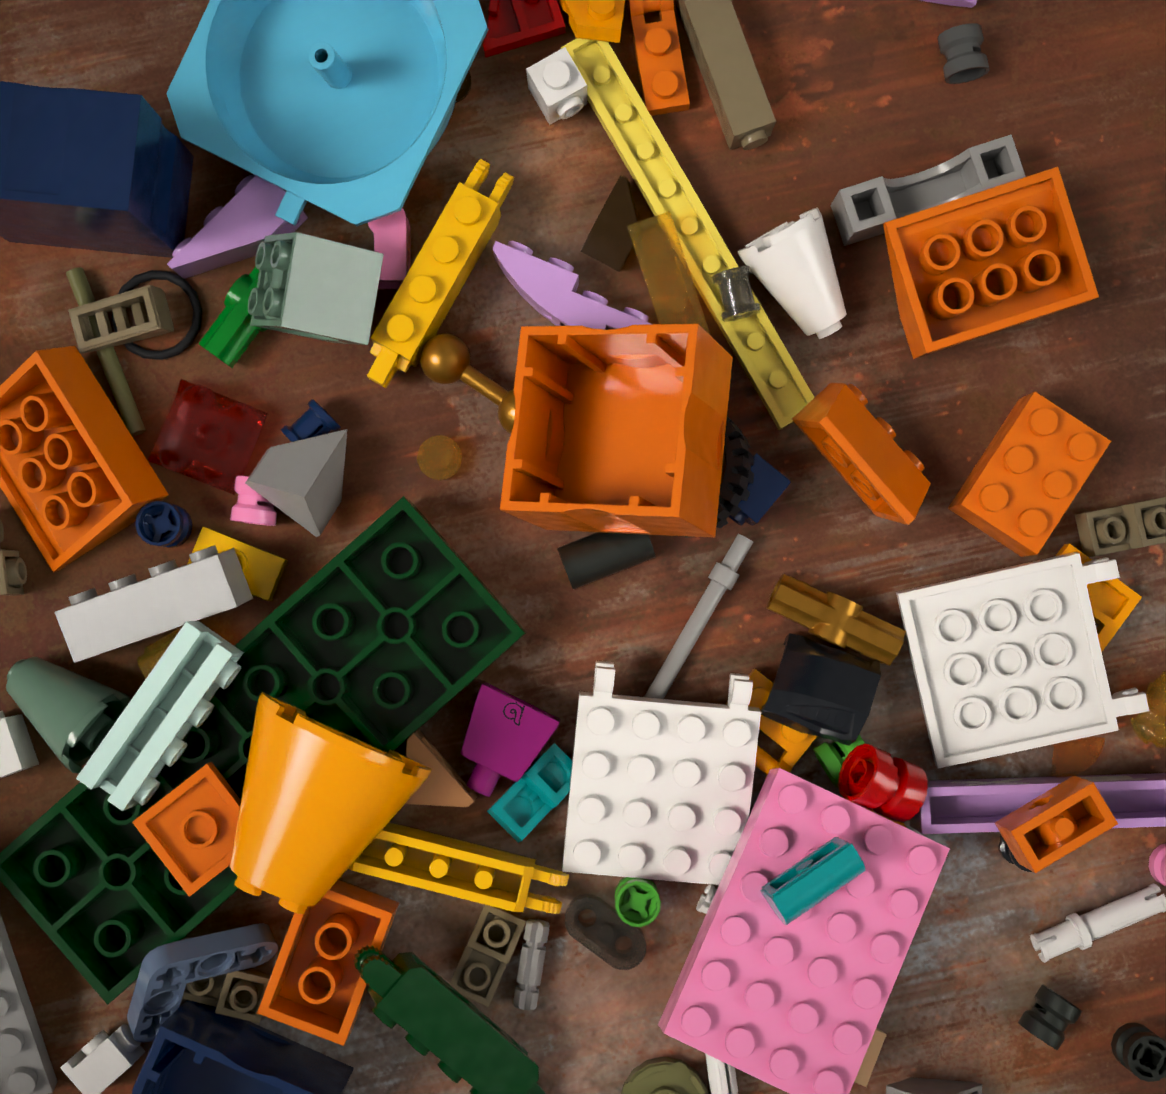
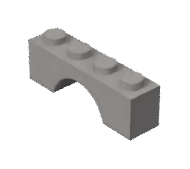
(868, 205)

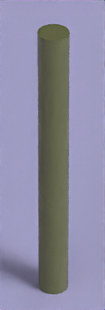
(108, 358)

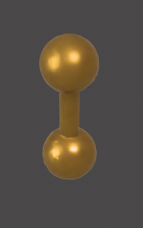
(447, 360)

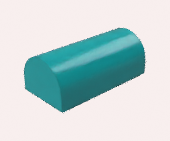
(813, 879)

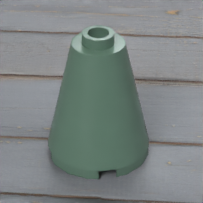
(65, 708)

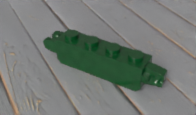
(446, 1024)

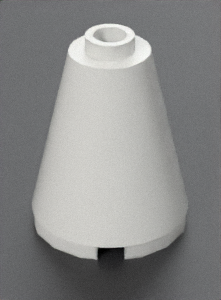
(799, 273)

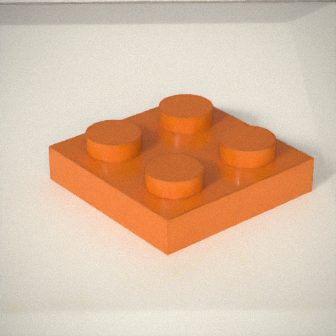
(194, 828)

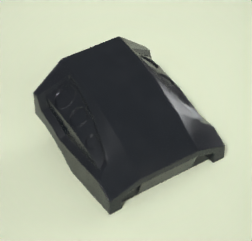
(822, 690)

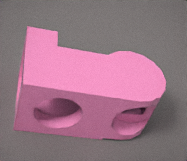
(394, 241)

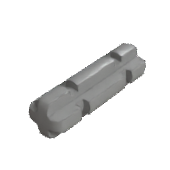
(531, 964)

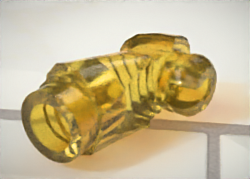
(1150, 725)

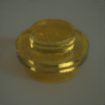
(439, 457)

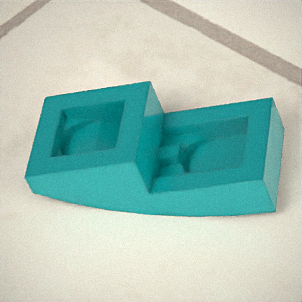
(534, 794)

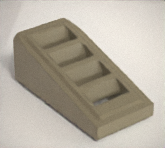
(156, 307)

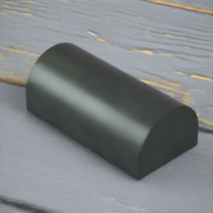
(603, 555)

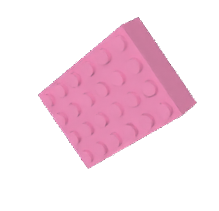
(806, 994)

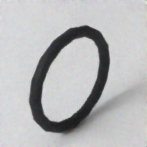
(196, 320)

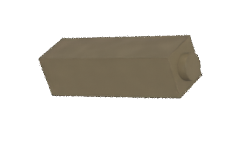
(728, 71)

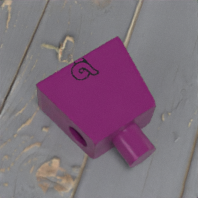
(504, 737)

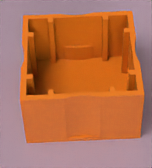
(618, 429)

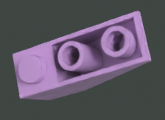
(234, 230)

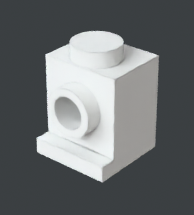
(103, 1060)

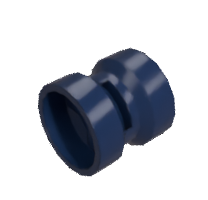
(155, 520)

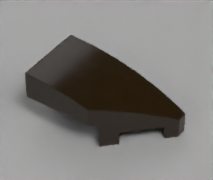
(609, 236)

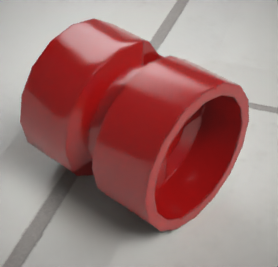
(883, 783)

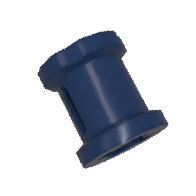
(311, 424)

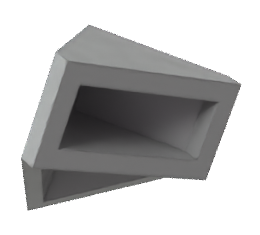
(304, 478)

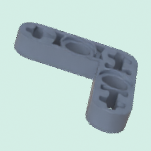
(175, 964)

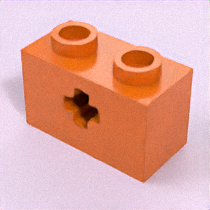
(1056, 823)

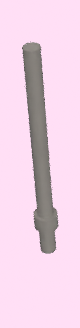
(722, 577)

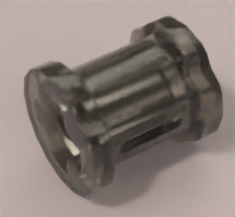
(736, 293)

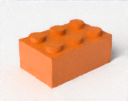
(1029, 474)
(315, 971)

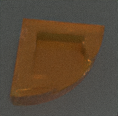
(1076, 755)

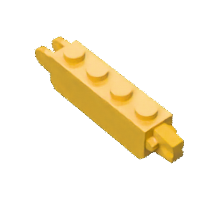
(437, 274)
(458, 869)

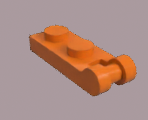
(659, 57)

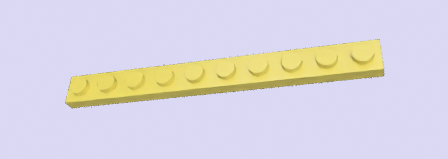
(706, 254)

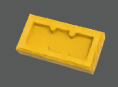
(259, 566)

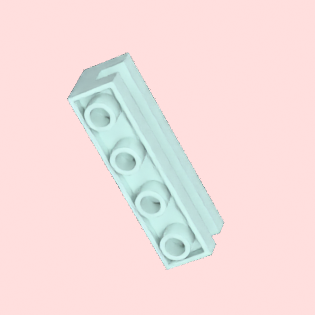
(161, 715)

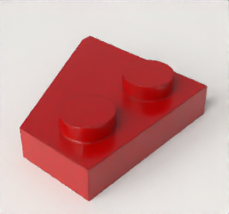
(520, 24)

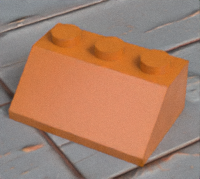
(864, 452)

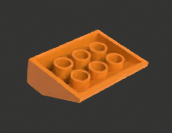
(987, 262)
(69, 457)

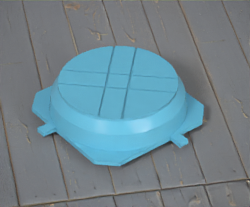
(327, 94)

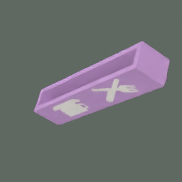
(979, 803)

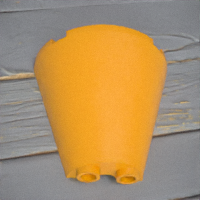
(311, 804)

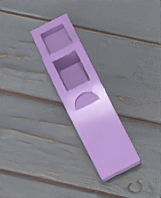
(552, 291)

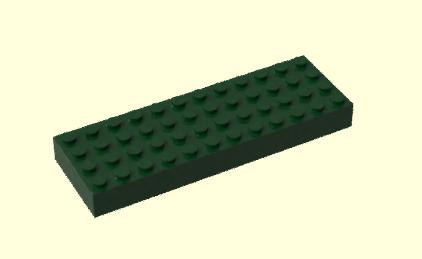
(358, 647)

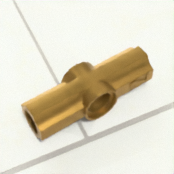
(836, 619)

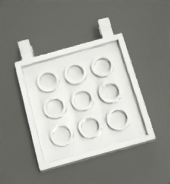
(1012, 659)
(659, 783)

